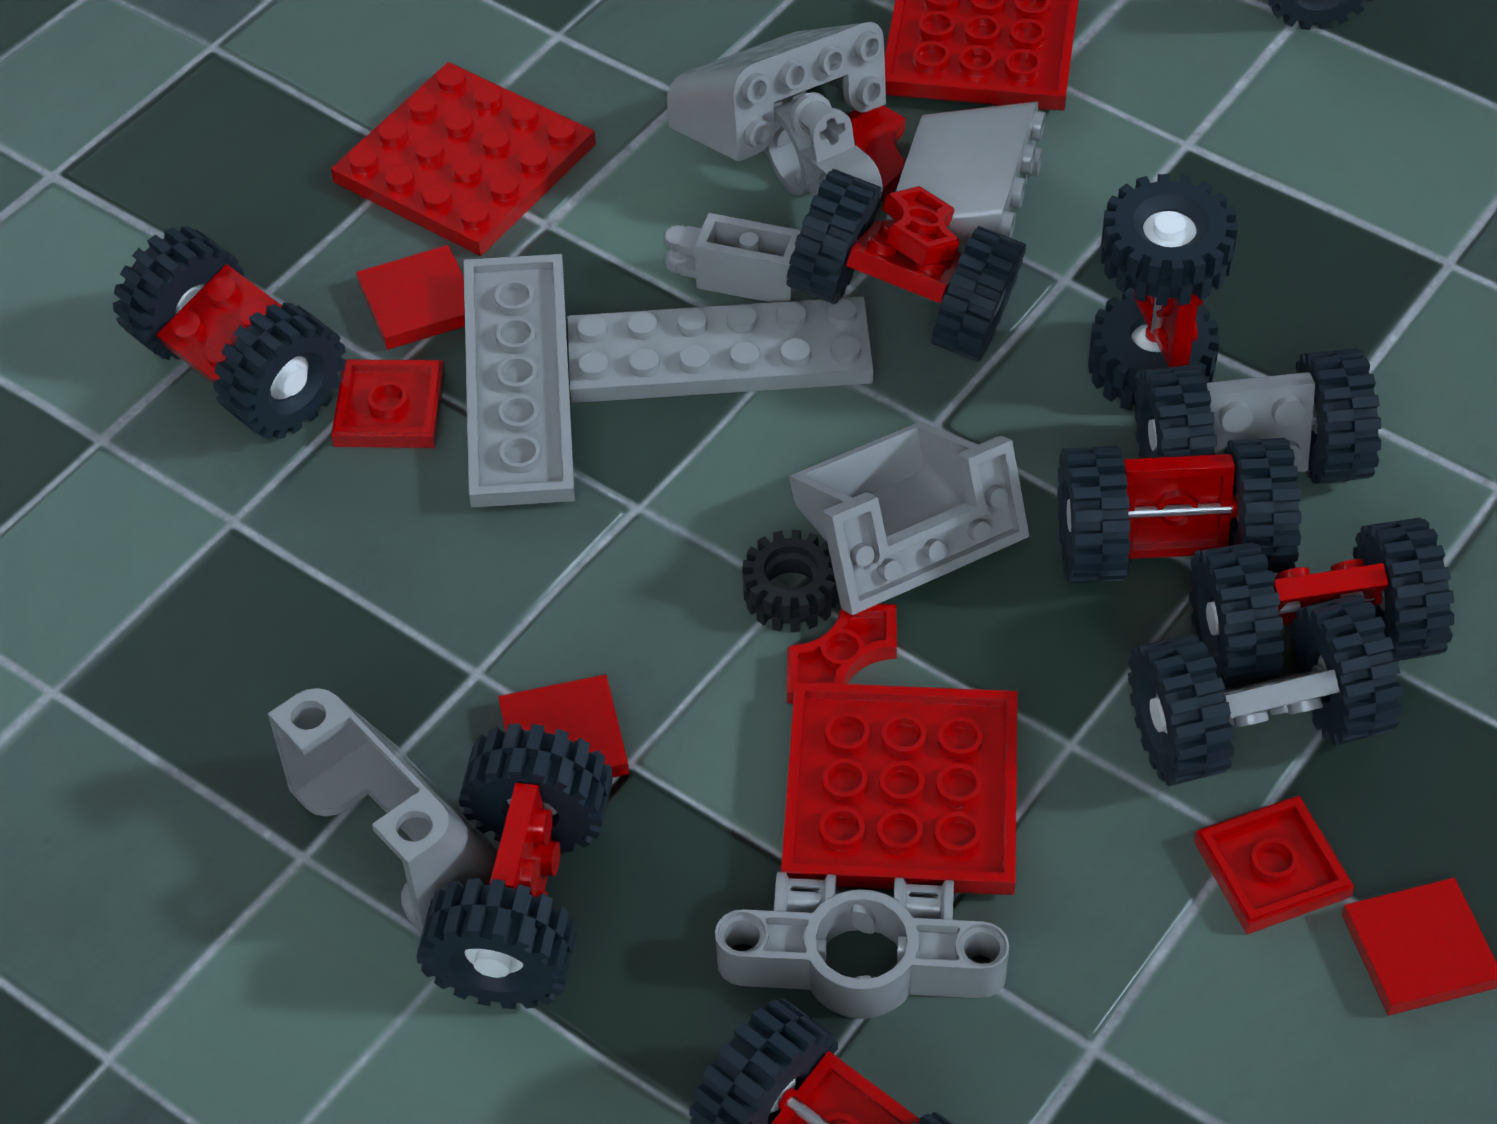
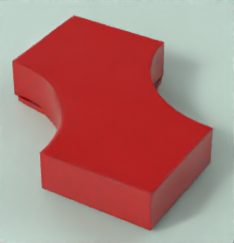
(877, 136)
(921, 226)
(845, 648)

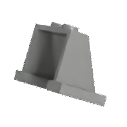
(911, 509)

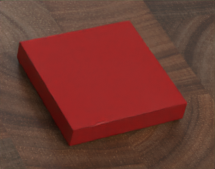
(415, 296)
(388, 404)
(576, 707)
(1273, 864)
(1421, 946)

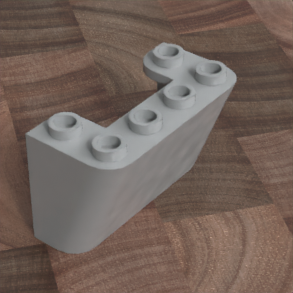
(734, 97)
(977, 163)
(339, 758)

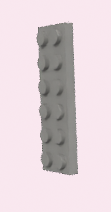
(718, 349)
(517, 381)

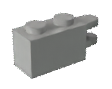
(734, 257)

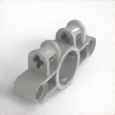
(812, 141)
(808, 913)

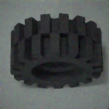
(783, 604)

